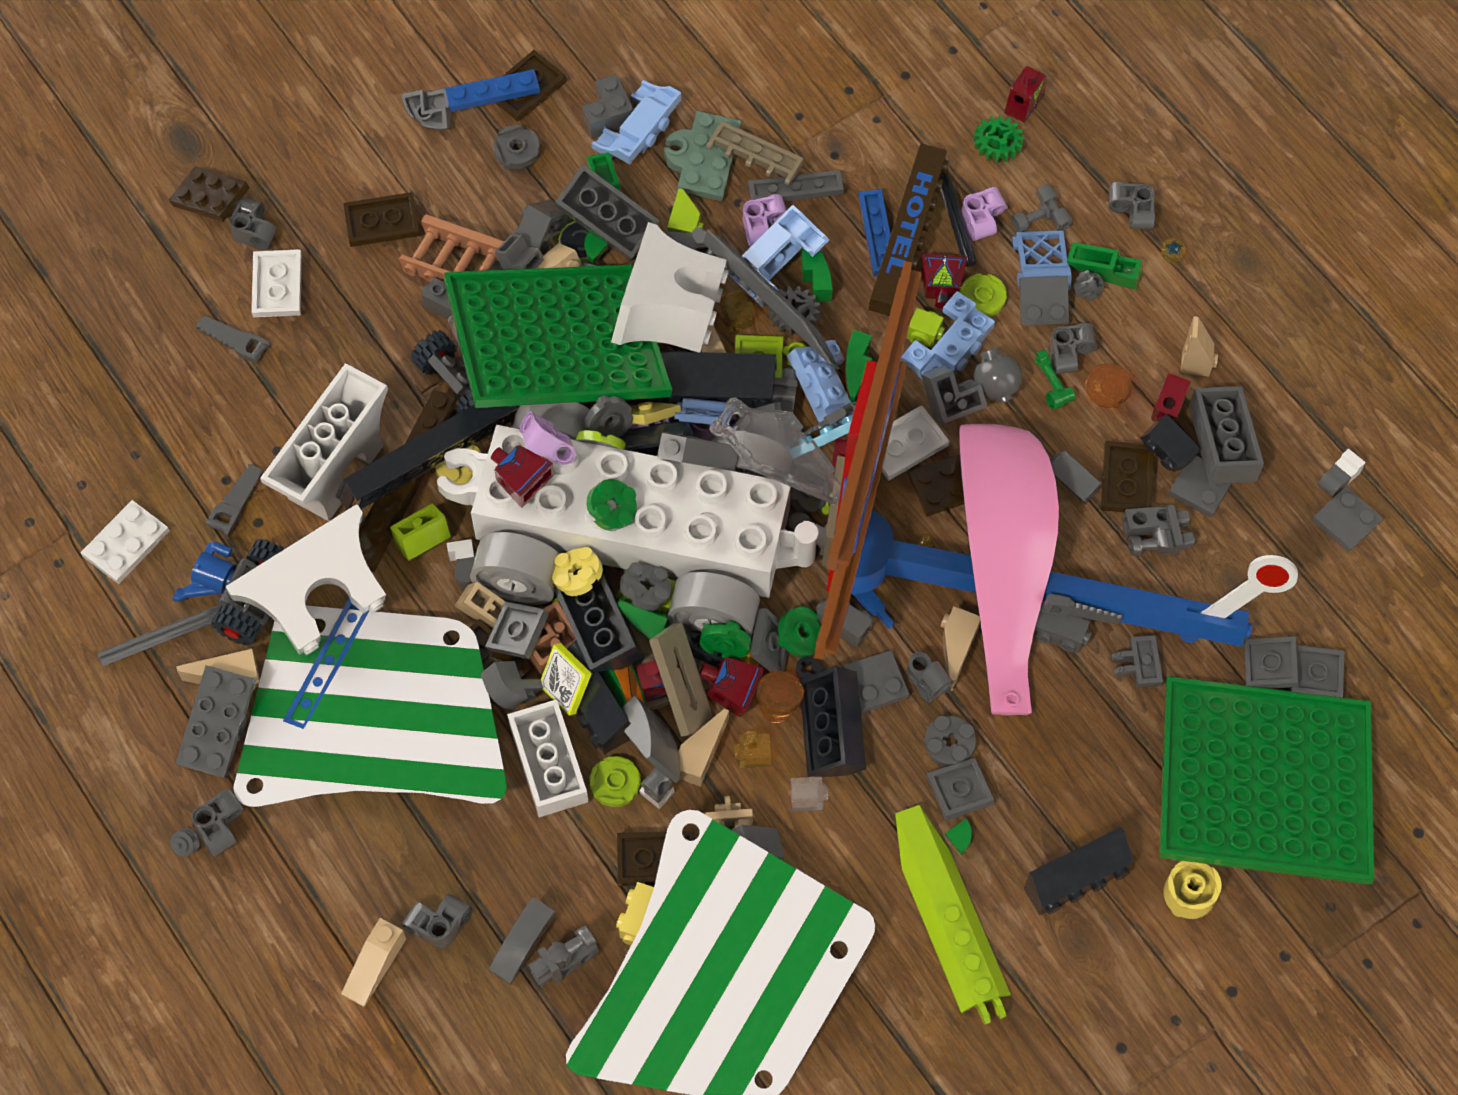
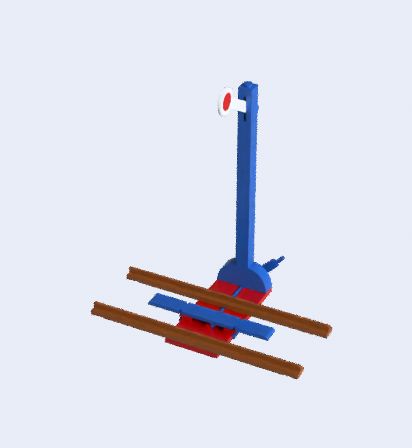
(866, 551)

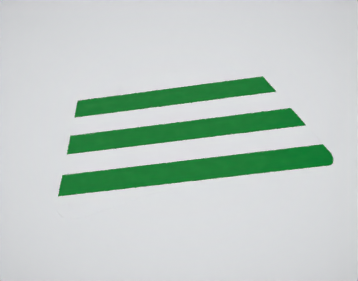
(392, 719)
(722, 971)

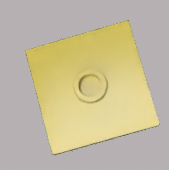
(650, 412)

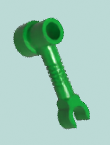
(1058, 396)

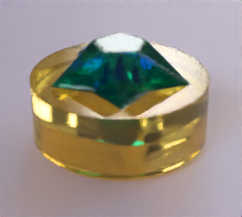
(1173, 250)

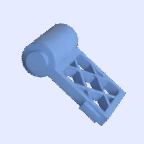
(1044, 267)
(700, 411)

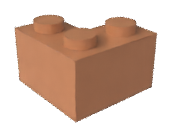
(555, 631)

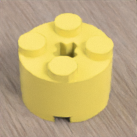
(1183, 900)

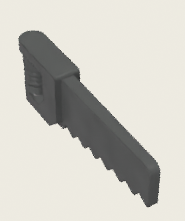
(234, 338)
(833, 417)
(235, 501)
(1065, 606)

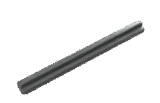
(158, 636)

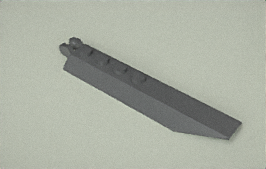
(764, 291)

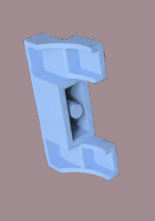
(642, 125)
(781, 243)
(957, 343)
(820, 380)

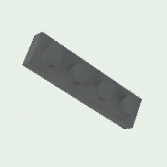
(802, 186)

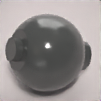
(998, 375)

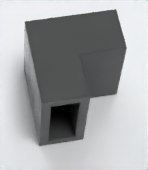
(517, 255)

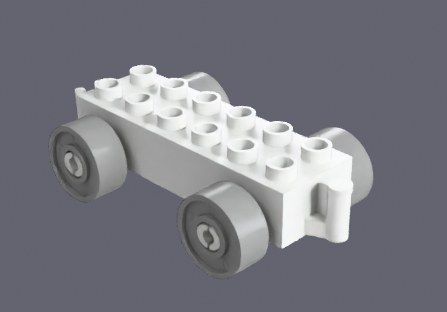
(698, 522)

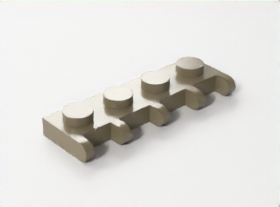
(756, 151)

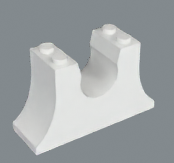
(670, 294)
(333, 433)
(320, 558)

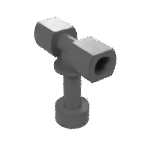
(1048, 210)

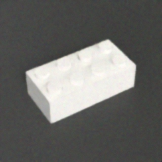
(548, 758)

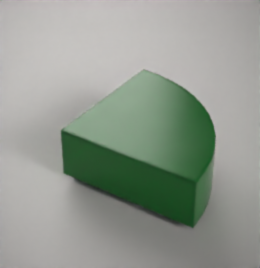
(594, 247)
(960, 836)

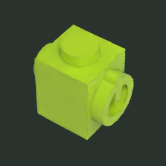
(925, 328)

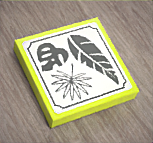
(565, 679)

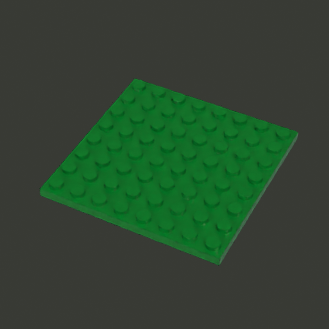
(550, 337)
(1267, 780)

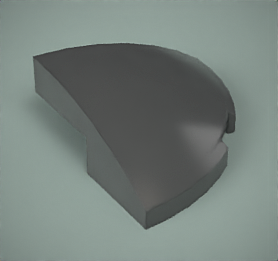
(429, 108)

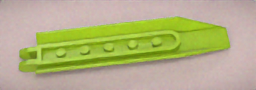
(949, 915)

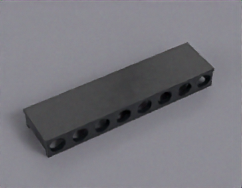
(718, 377)
(421, 454)

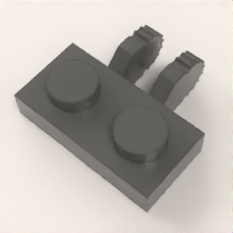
(1145, 662)

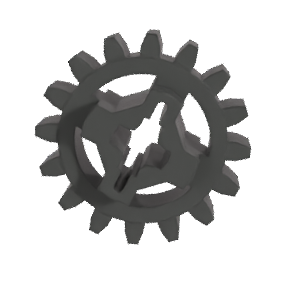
(802, 302)

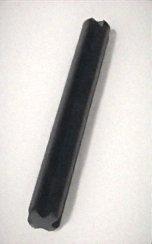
(957, 220)

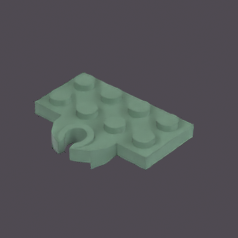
(702, 170)

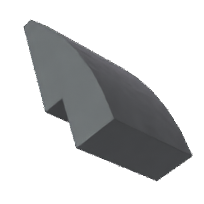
(652, 737)

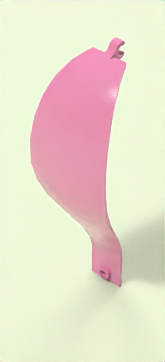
(1012, 548)

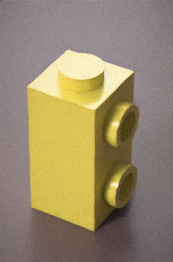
(637, 905)

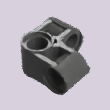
(1126, 198)
(248, 225)
(1078, 339)
(931, 681)
(222, 809)
(450, 915)

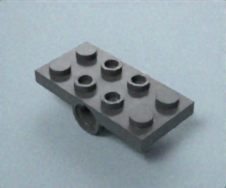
(216, 721)

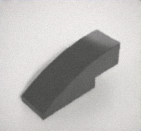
(522, 940)

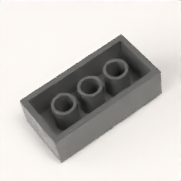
(605, 212)
(1226, 435)

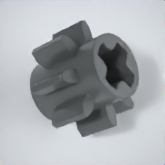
(1088, 285)

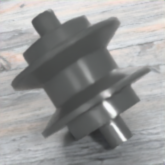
(185, 842)

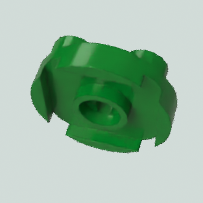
(622, 496)
(789, 635)
(725, 639)

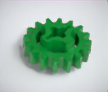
(998, 138)

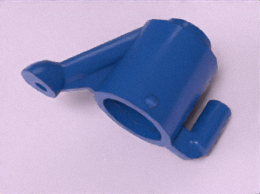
(209, 573)

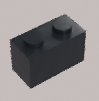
(1169, 443)

